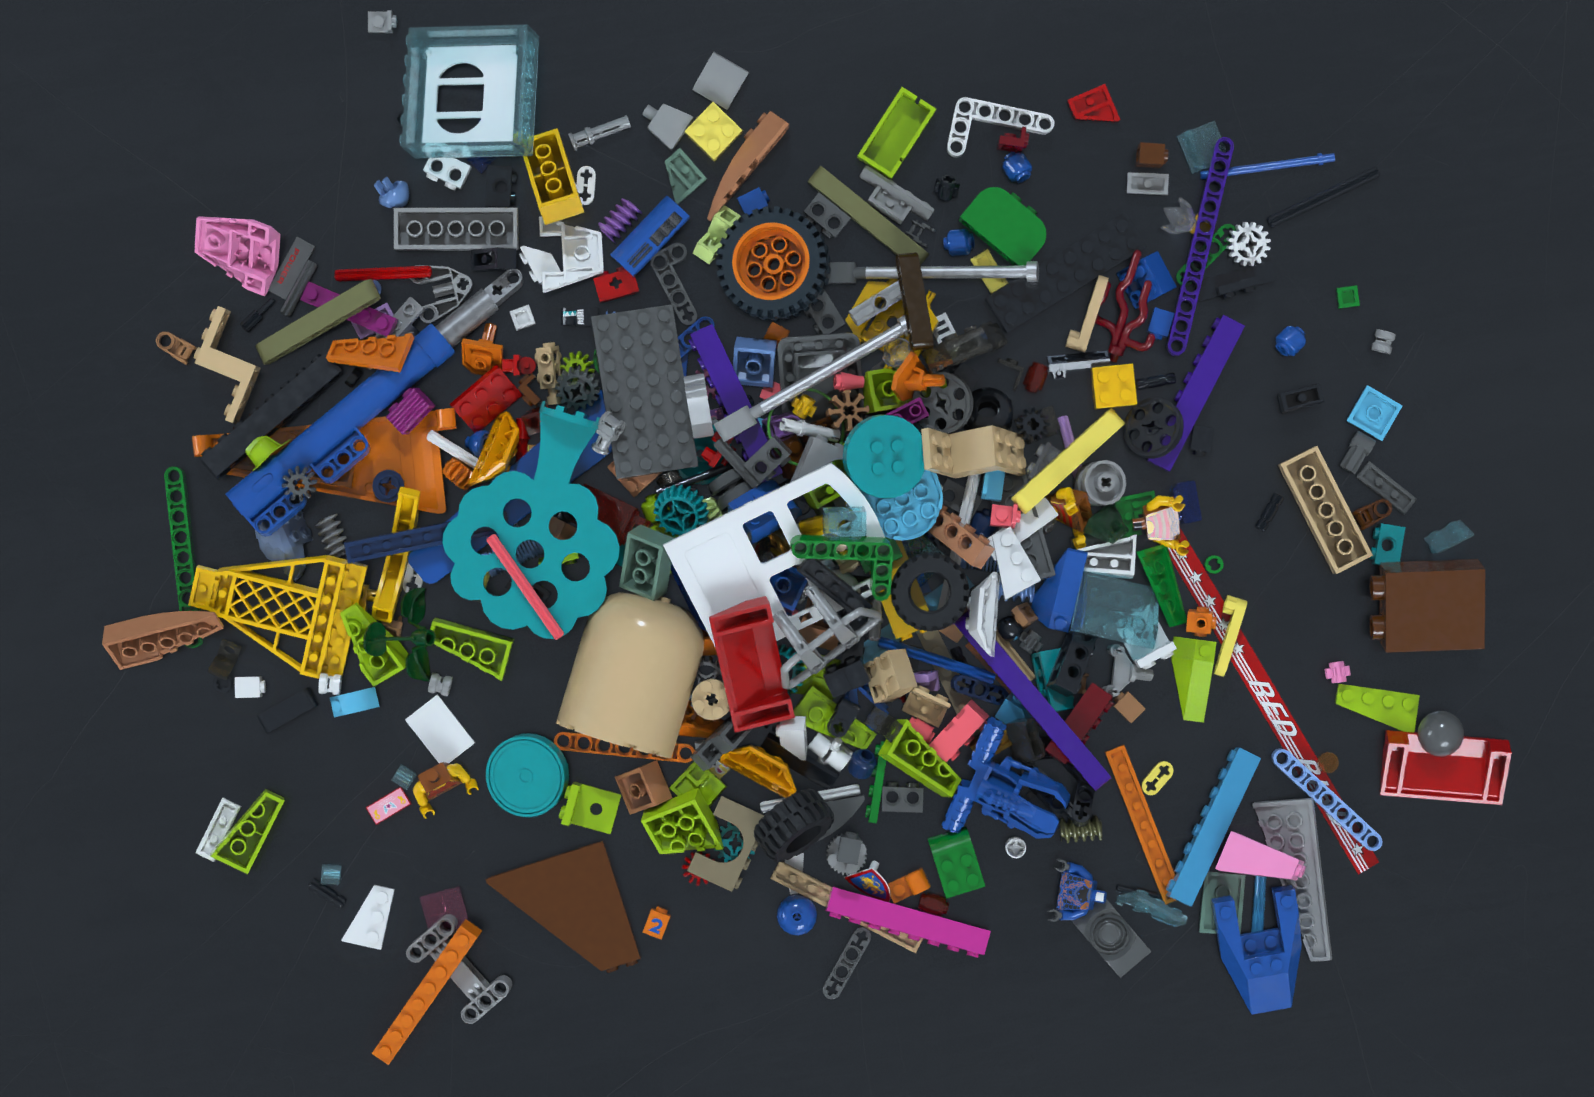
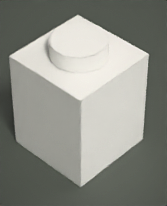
(249, 687)

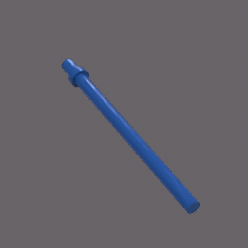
(1319, 159)

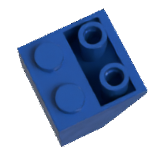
(1149, 268)

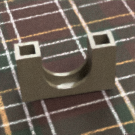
(727, 873)

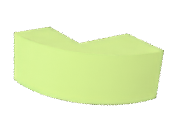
(708, 245)

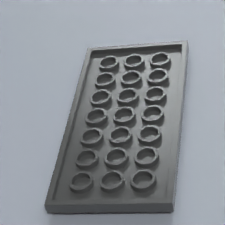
(646, 390)

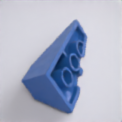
(1057, 596)

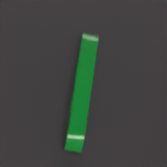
(1211, 257)

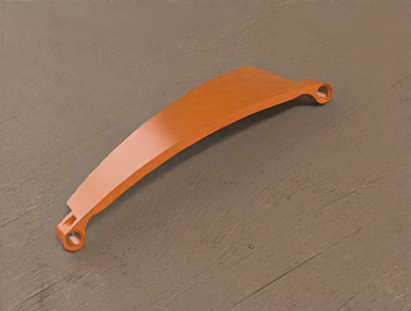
(407, 454)

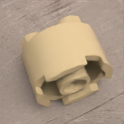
(700, 703)

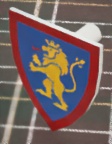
(870, 882)

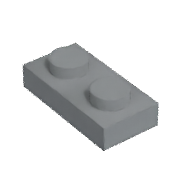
(1147, 183)

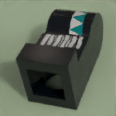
(578, 316)

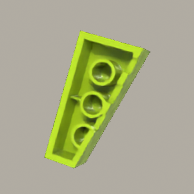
(479, 647)
(920, 761)
(247, 836)

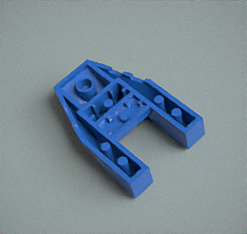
(1261, 961)

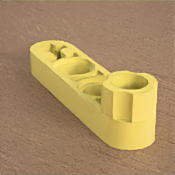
(1236, 608)

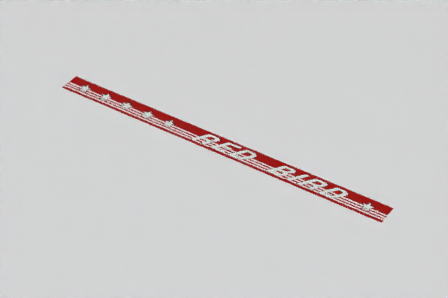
(1267, 698)

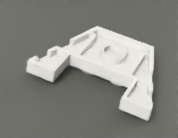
(580, 254)

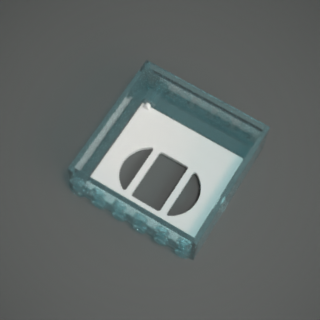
(508, 97)

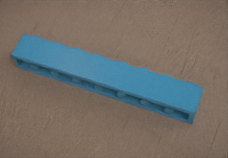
(1213, 826)

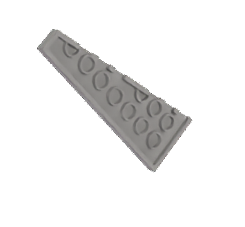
(1293, 830)

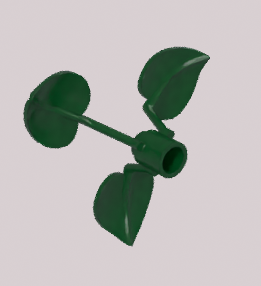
(413, 608)

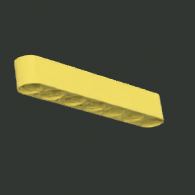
(1067, 460)

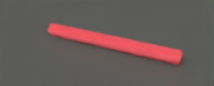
(525, 586)

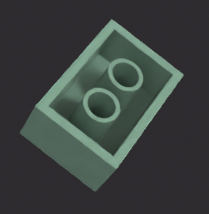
(646, 563)

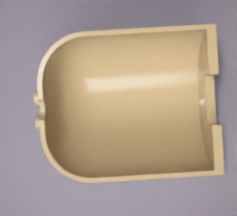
(634, 673)

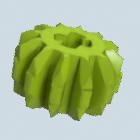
(579, 360)

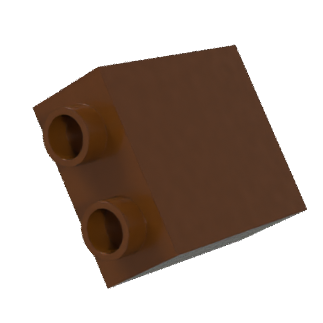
(1429, 605)

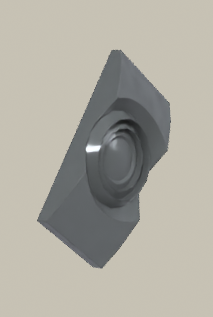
(1112, 937)

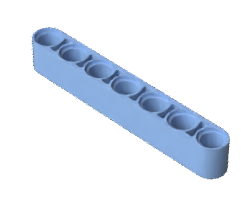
(1335, 804)

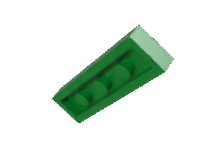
(876, 789)

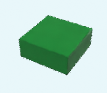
(1347, 297)

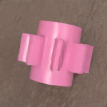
(1337, 672)

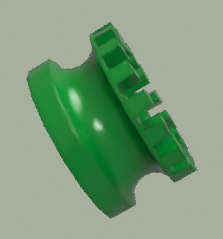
(1208, 567)

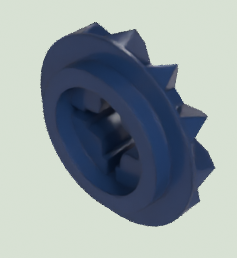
(381, 491)

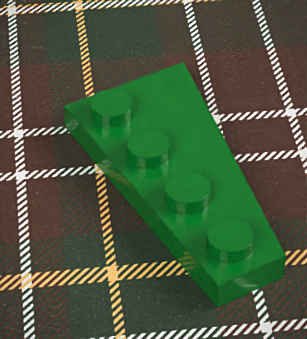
(1162, 578)

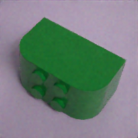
(1005, 225)

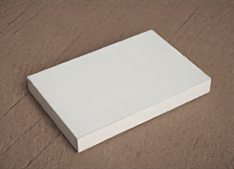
(440, 730)

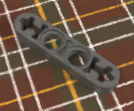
(844, 961)

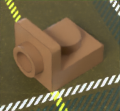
(1024, 615)

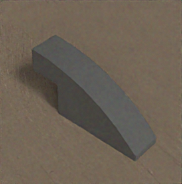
(718, 743)
(843, 810)

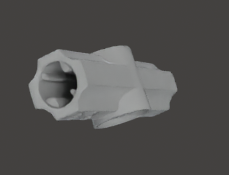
(867, 309)

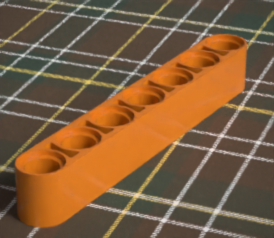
(614, 749)

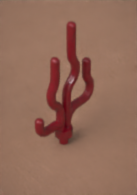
(1119, 333)

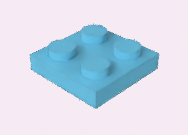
(1374, 413)

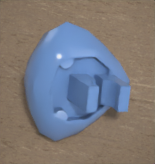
(392, 195)

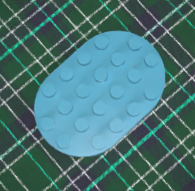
(911, 513)

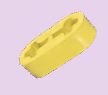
(1160, 781)

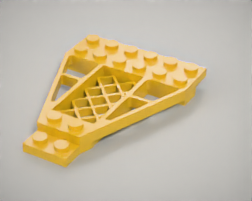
(327, 637)

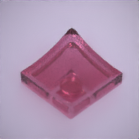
(442, 903)

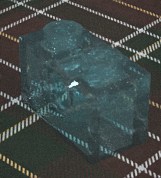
(834, 515)

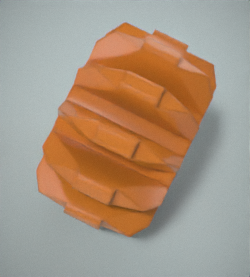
(458, 473)

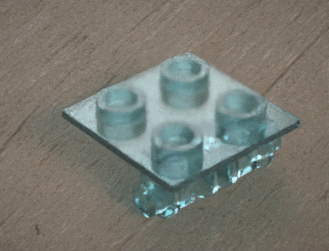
(1199, 145)
(1448, 537)

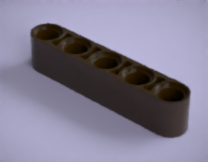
(914, 301)

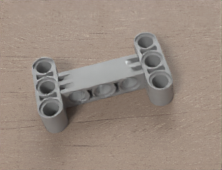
(465, 975)

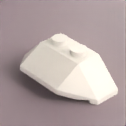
(983, 613)

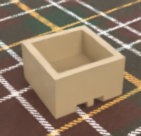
(890, 676)

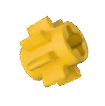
(803, 406)

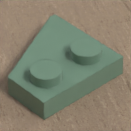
(683, 175)

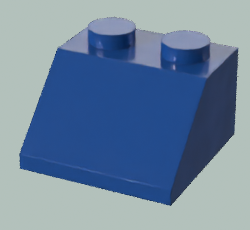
(789, 588)

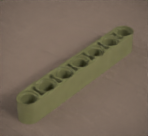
(864, 214)
(318, 321)

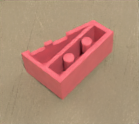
(959, 731)

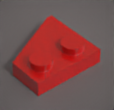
(1094, 105)

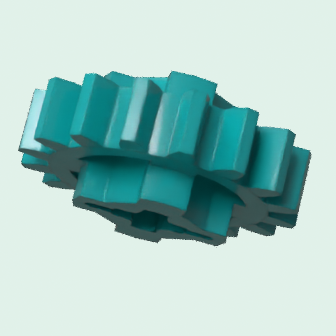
(725, 841)

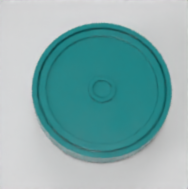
(884, 456)
(527, 775)

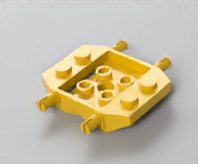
(880, 322)

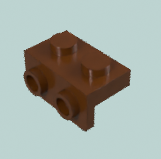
(529, 396)

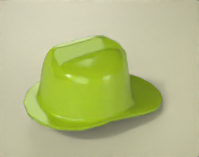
(260, 449)

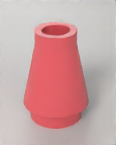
(846, 381)

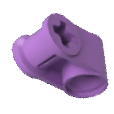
(775, 421)

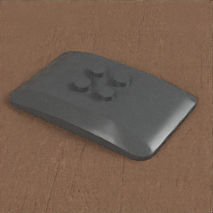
(805, 354)

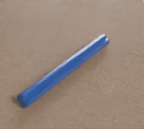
(938, 660)

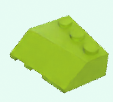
(682, 824)

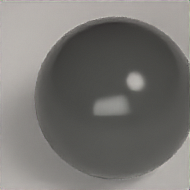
(1440, 733)

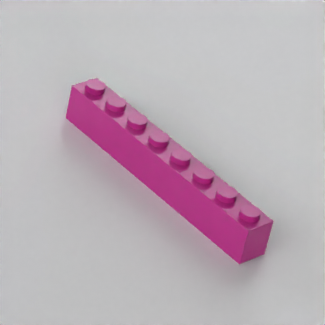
(908, 921)

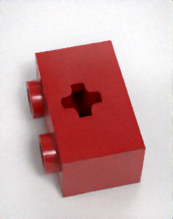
(607, 293)

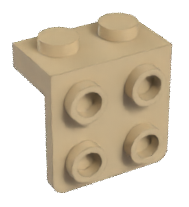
(926, 706)

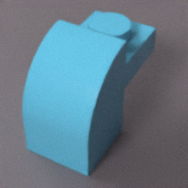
(354, 702)

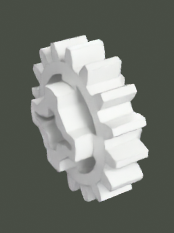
(1246, 236)

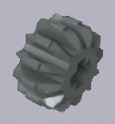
(292, 485)

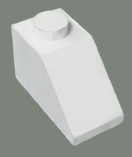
(793, 736)

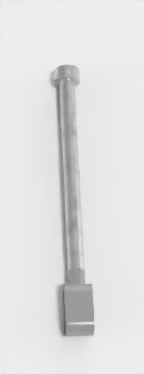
(746, 418)

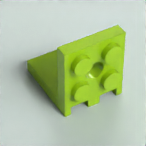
(578, 807)

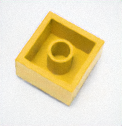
(1113, 386)

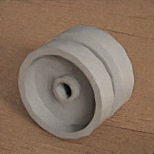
(1101, 481)

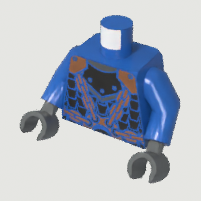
(1076, 892)

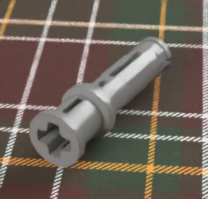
(589, 135)

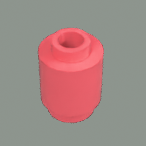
(923, 728)

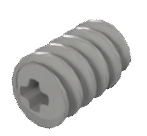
(332, 536)

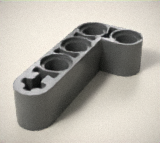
(677, 287)

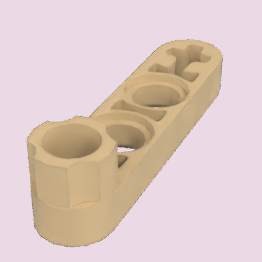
(1079, 340)

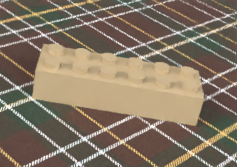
(1325, 510)

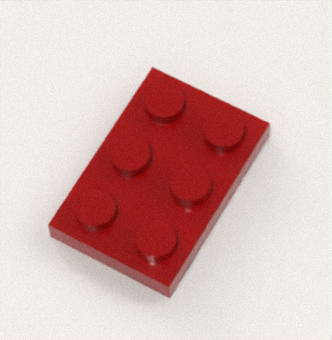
(486, 399)

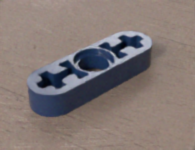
(987, 688)

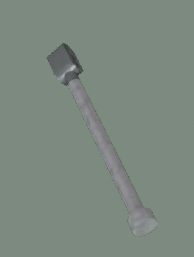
(849, 272)

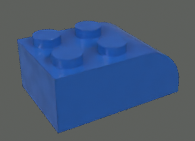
(766, 523)

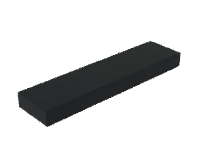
(833, 585)
(810, 768)

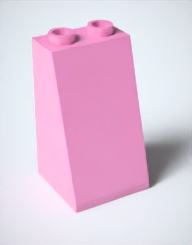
(1251, 857)

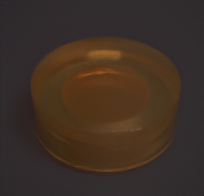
(1327, 762)

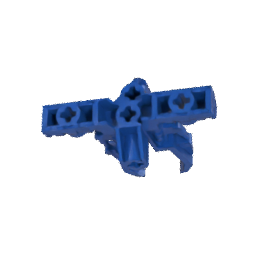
(999, 789)

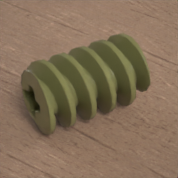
(1069, 830)

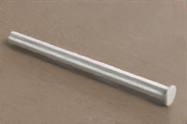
(965, 513)

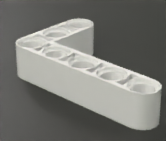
(993, 118)

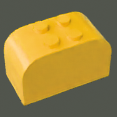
(553, 178)

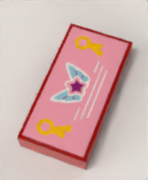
(388, 805)

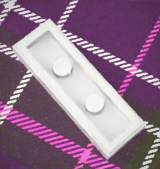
(218, 827)

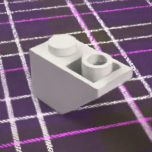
(539, 262)

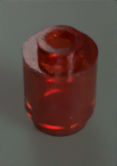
(1035, 377)
(933, 904)

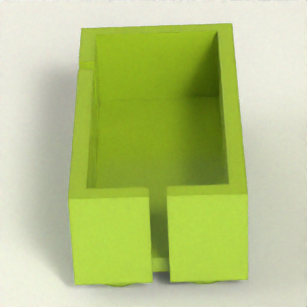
(896, 133)

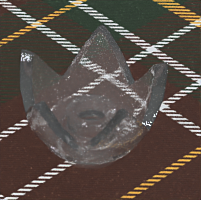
(1180, 219)

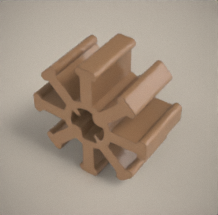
(845, 404)

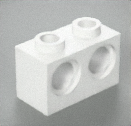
(449, 166)

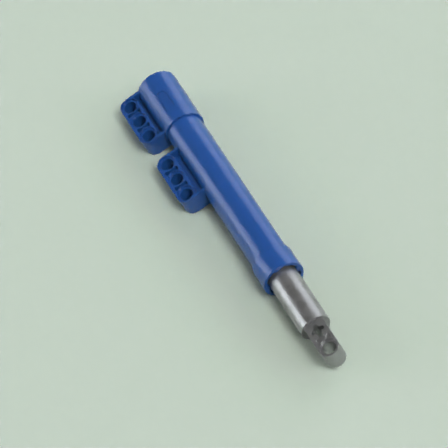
(338, 429)

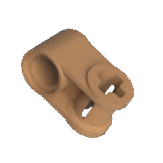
(176, 347)

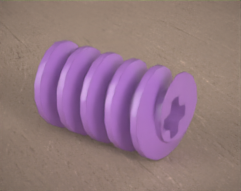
(619, 219)

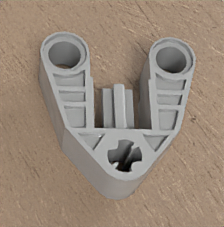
(446, 306)
(698, 406)

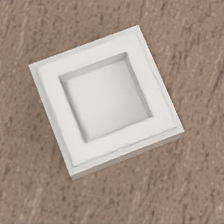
(522, 317)

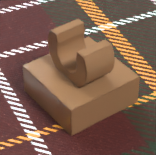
(394, 627)

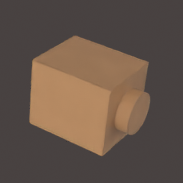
(1128, 706)

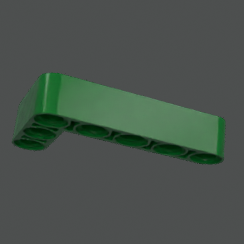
(850, 553)

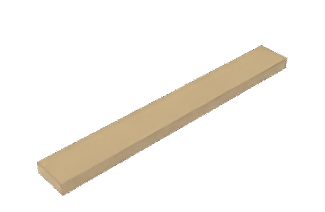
(819, 892)

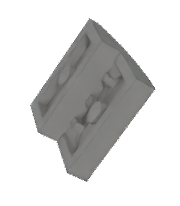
(720, 80)

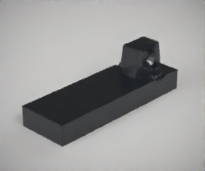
(1060, 363)

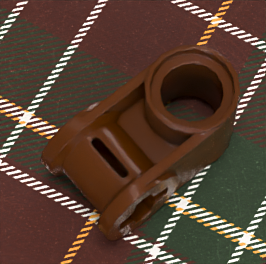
(1371, 514)

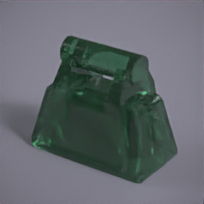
(1106, 524)

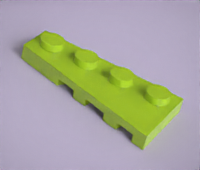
(1385, 706)
(818, 712)

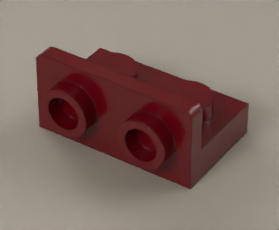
(1011, 143)

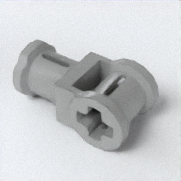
(608, 431)

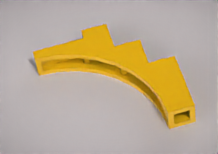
(395, 565)

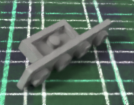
(893, 199)
(406, 316)

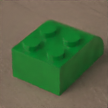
(956, 862)

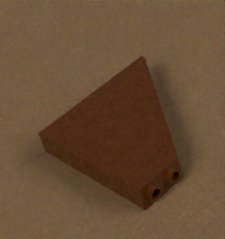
(576, 902)

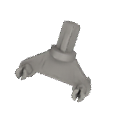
(1124, 671)

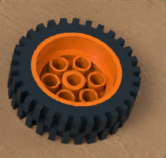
(766, 230)

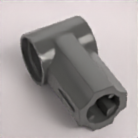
(1359, 448)

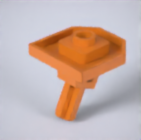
(482, 354)
(913, 377)

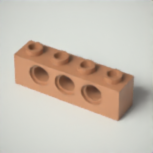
(980, 548)

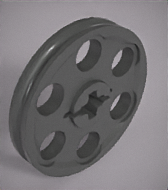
(948, 394)

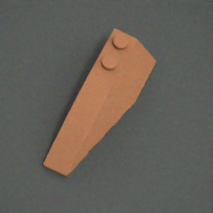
(749, 156)
(152, 636)

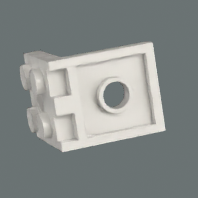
(1145, 657)

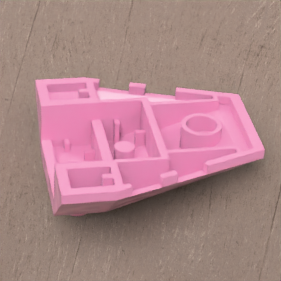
(240, 248)

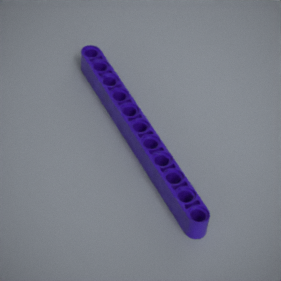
(1200, 236)
(1040, 710)

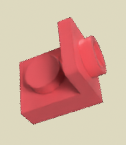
(1005, 516)

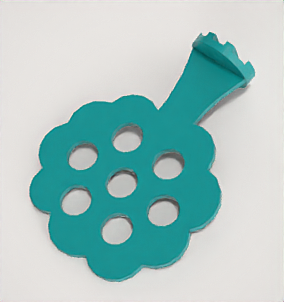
(561, 444)

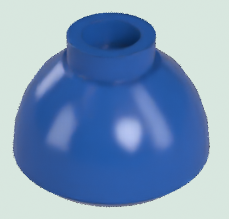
(476, 442)

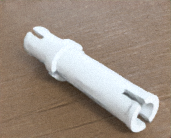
(802, 428)

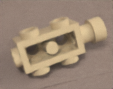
(547, 370)

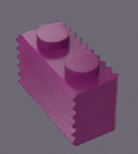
(410, 410)

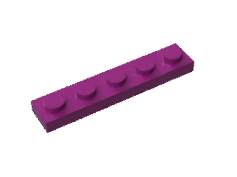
(367, 318)

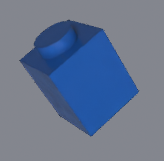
(753, 200)
(1160, 323)

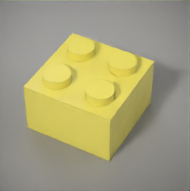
(713, 131)

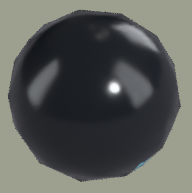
(1009, 628)

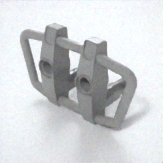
(807, 651)

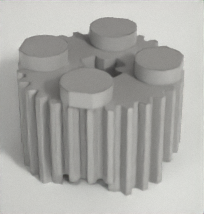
(840, 866)

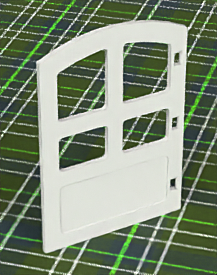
(723, 568)

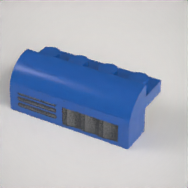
(650, 236)

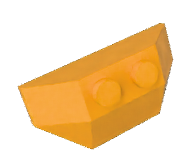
(497, 450)
(762, 768)

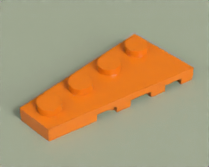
(372, 353)

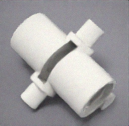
(830, 751)

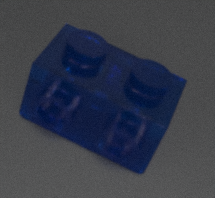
(1191, 511)

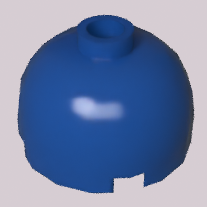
(792, 905)

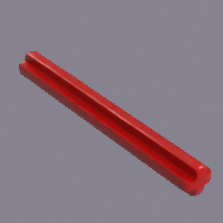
(383, 273)

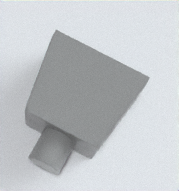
(667, 124)

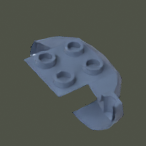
(286, 541)

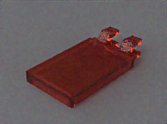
(617, 514)

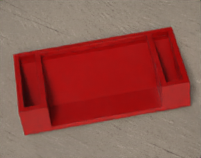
(750, 664)
(1470, 774)

